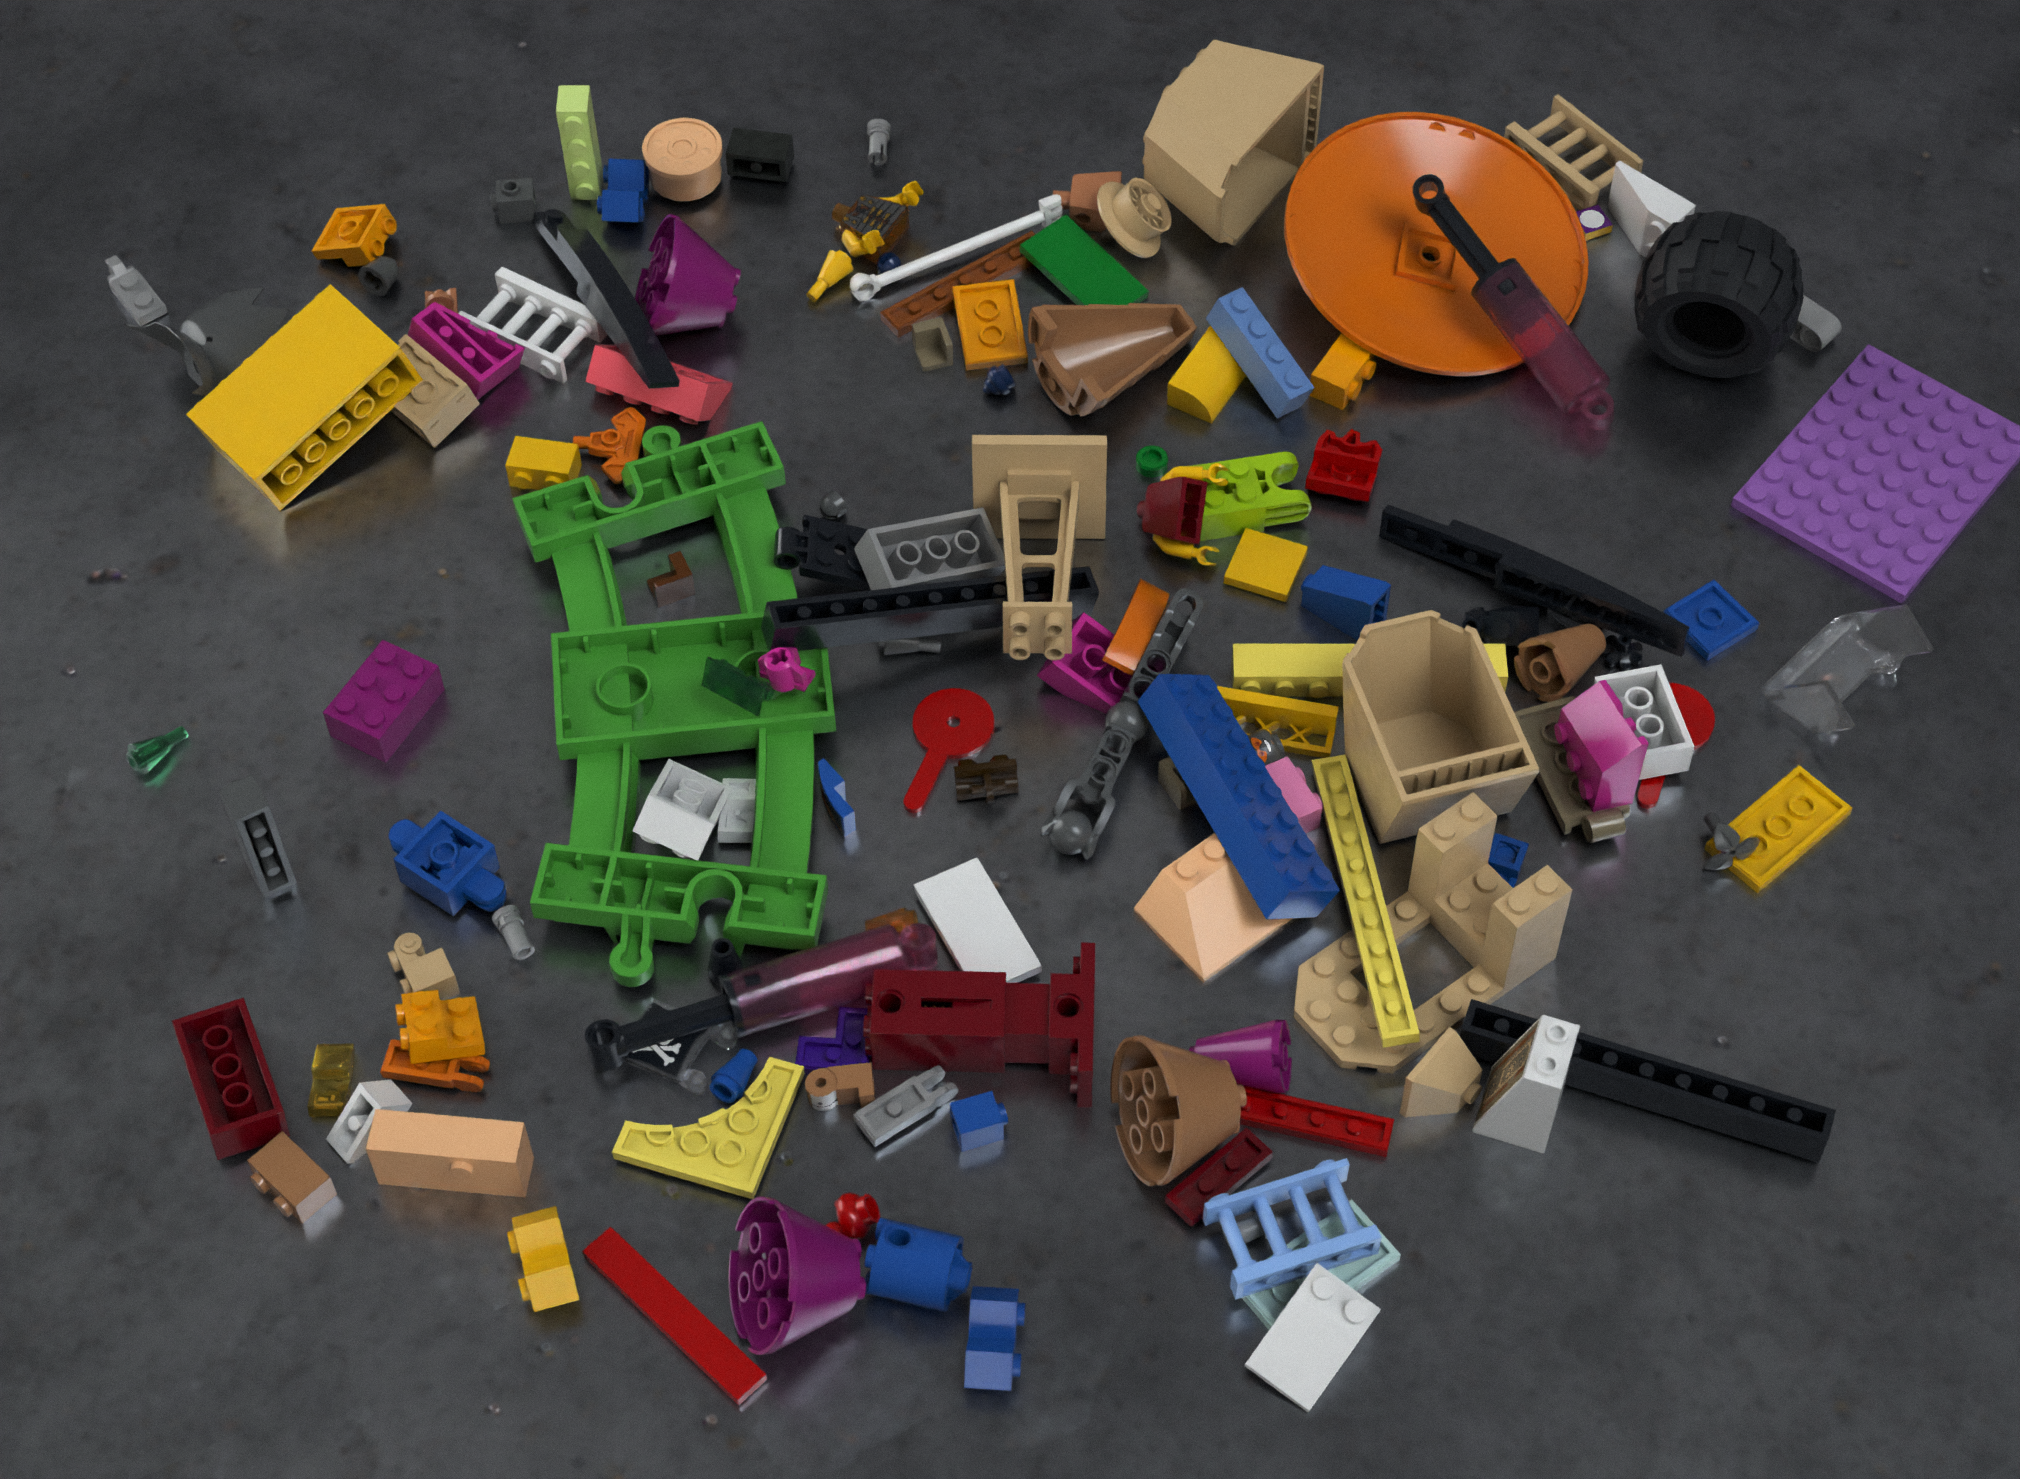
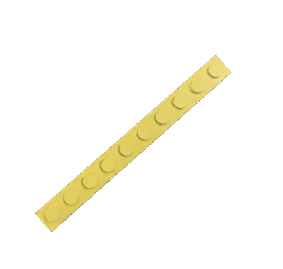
(1365, 902)

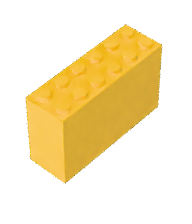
(305, 397)

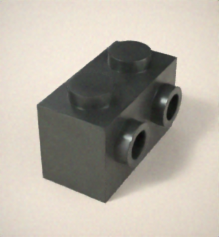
(759, 154)

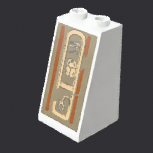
(1528, 1085)

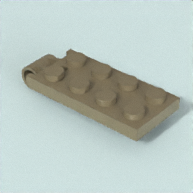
(1559, 782)

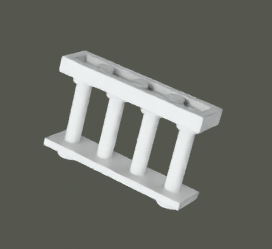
(547, 303)

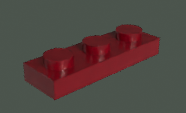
(1219, 1175)

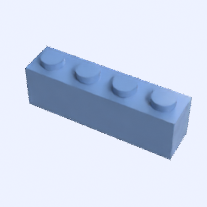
(1259, 352)

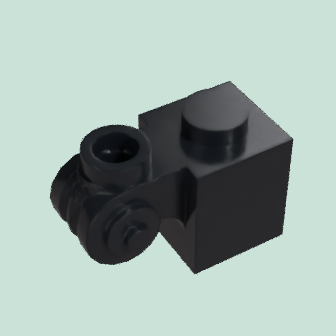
(1504, 625)

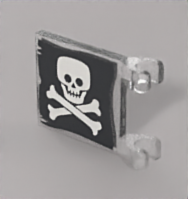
(675, 1057)

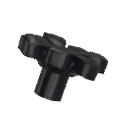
(1622, 652)

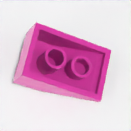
(1083, 672)

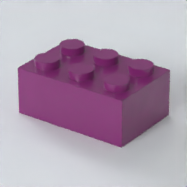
(384, 701)

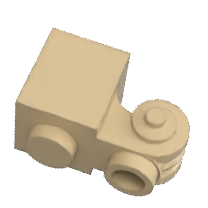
(422, 970)

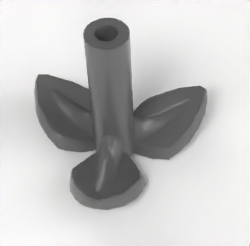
(1727, 841)

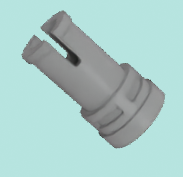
(878, 137)
(510, 925)

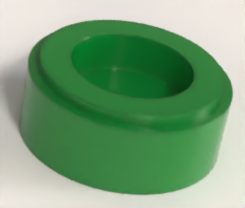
(1151, 461)

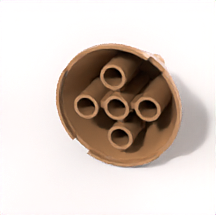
(1171, 1106)

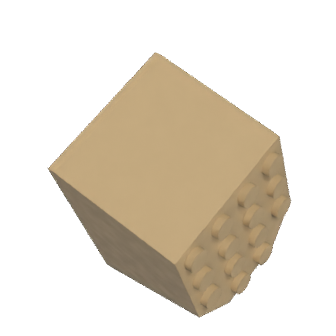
(1232, 135)
(1428, 724)

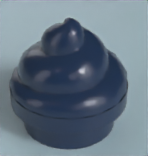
(998, 381)

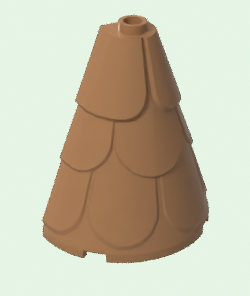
(1102, 349)

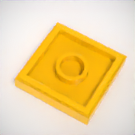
(1265, 564)

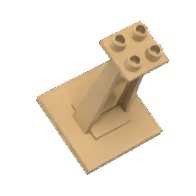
(1040, 492)

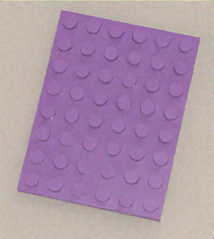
(1883, 473)

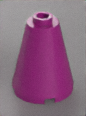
(1254, 1054)

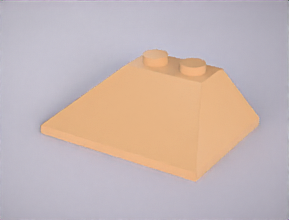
(1204, 910)

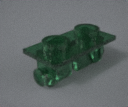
(735, 686)

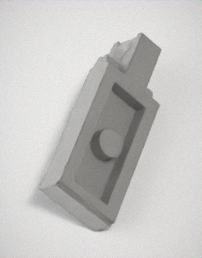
(134, 292)

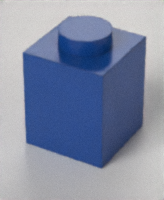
(978, 1120)

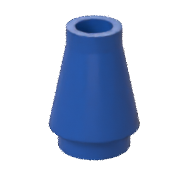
(732, 1078)

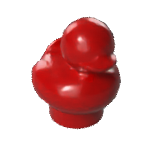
(855, 1215)

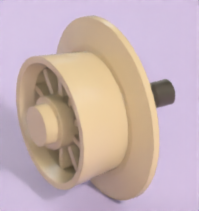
(1133, 216)

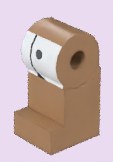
(840, 1086)

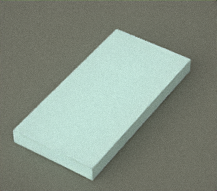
(1356, 1274)

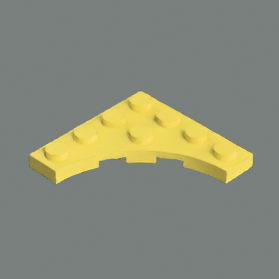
(725, 1147)

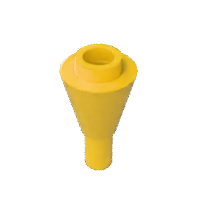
(834, 268)

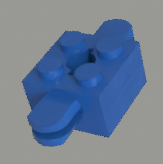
(447, 864)

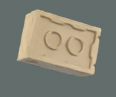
(437, 401)

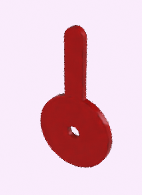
(1700, 724)
(944, 741)

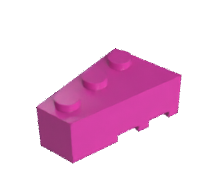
(464, 349)

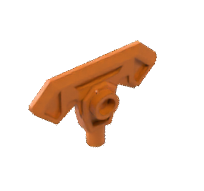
(616, 445)

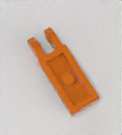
(435, 1073)

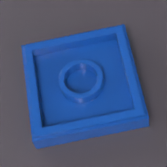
(1713, 619)

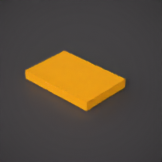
(990, 324)

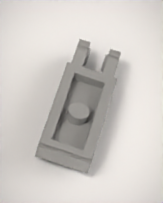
(904, 1105)

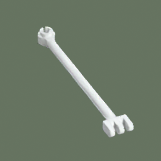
(866, 286)

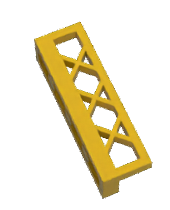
(1276, 712)

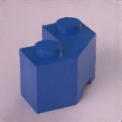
(626, 190)
(992, 1338)

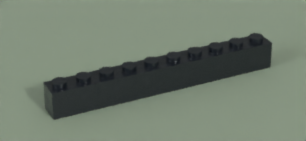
(911, 610)
(1666, 1086)

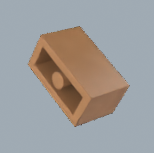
(291, 1178)

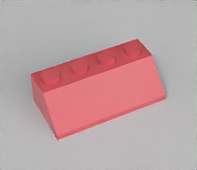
(694, 399)

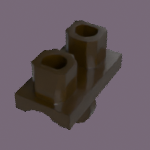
(986, 778)

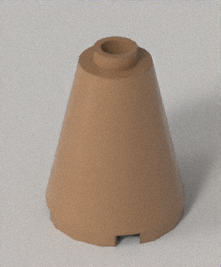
(1558, 660)

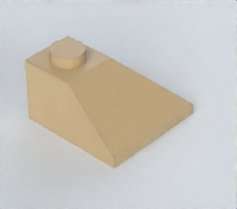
(1442, 1079)

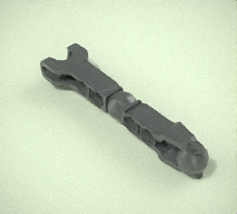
(1124, 725)

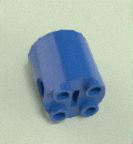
(916, 1265)

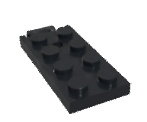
(816, 551)

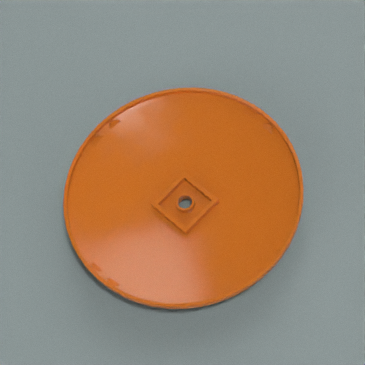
(1363, 239)

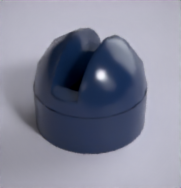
(887, 262)

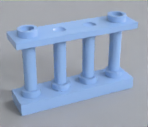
(1287, 1264)

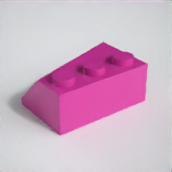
(1601, 747)

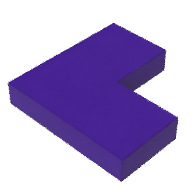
(844, 1049)

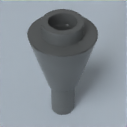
(910, 645)

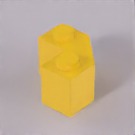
(544, 1259)

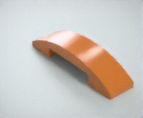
(1136, 627)

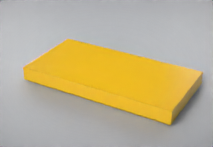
(1787, 823)

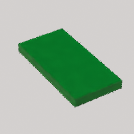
(1081, 266)

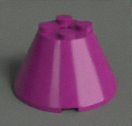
(685, 282)
(789, 1275)

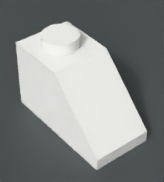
(353, 1126)

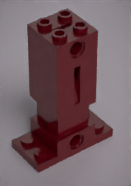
(982, 1021)

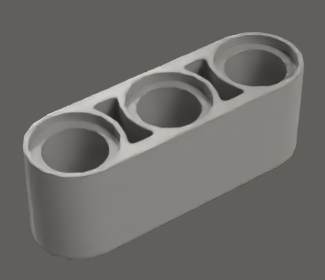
(1815, 326)

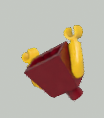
(1176, 510)

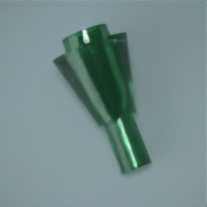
(148, 752)

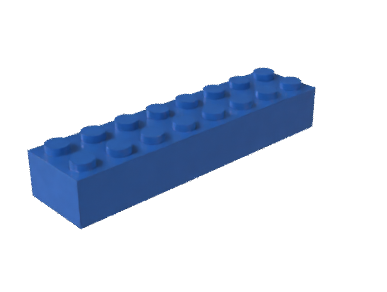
(1238, 796)

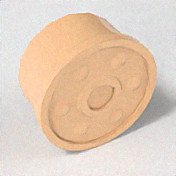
(683, 158)

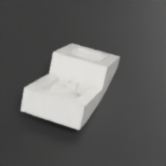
(738, 813)

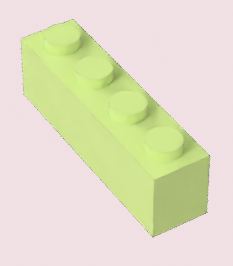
(579, 142)

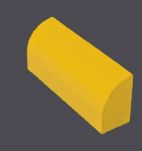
(1205, 379)

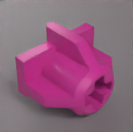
(783, 669)

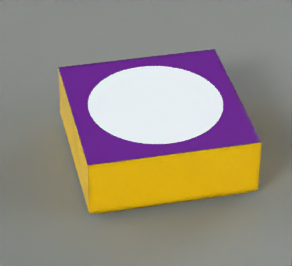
(1594, 222)

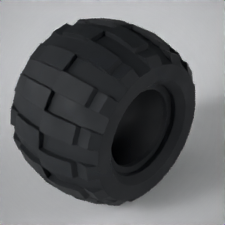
(1719, 294)

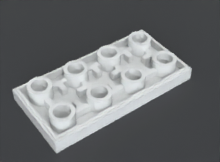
(976, 923)

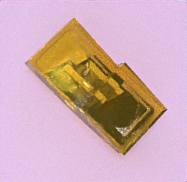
(331, 1079)

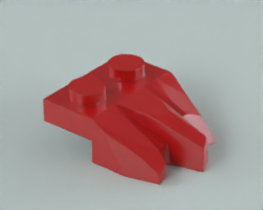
(1344, 466)

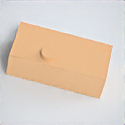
(450, 1153)

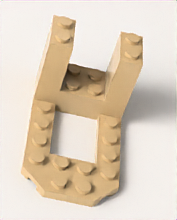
(1492, 925)

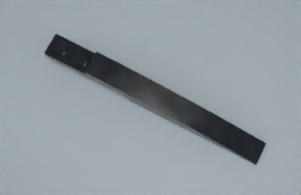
(607, 298)
(1535, 578)

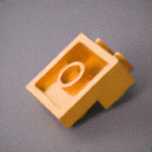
(356, 234)
(439, 1027)

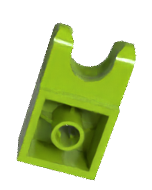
(1252, 496)

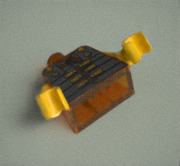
(876, 223)

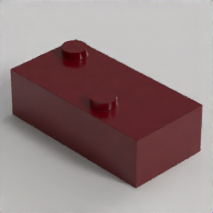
(230, 1078)

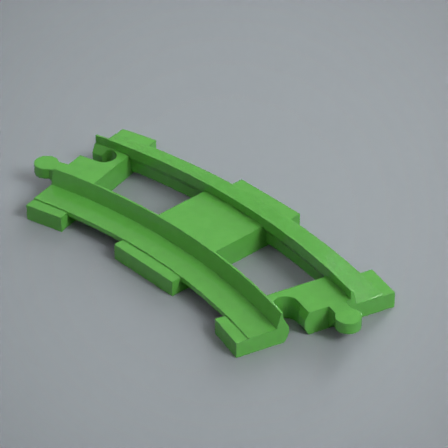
(640, 697)

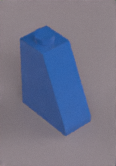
(1345, 599)

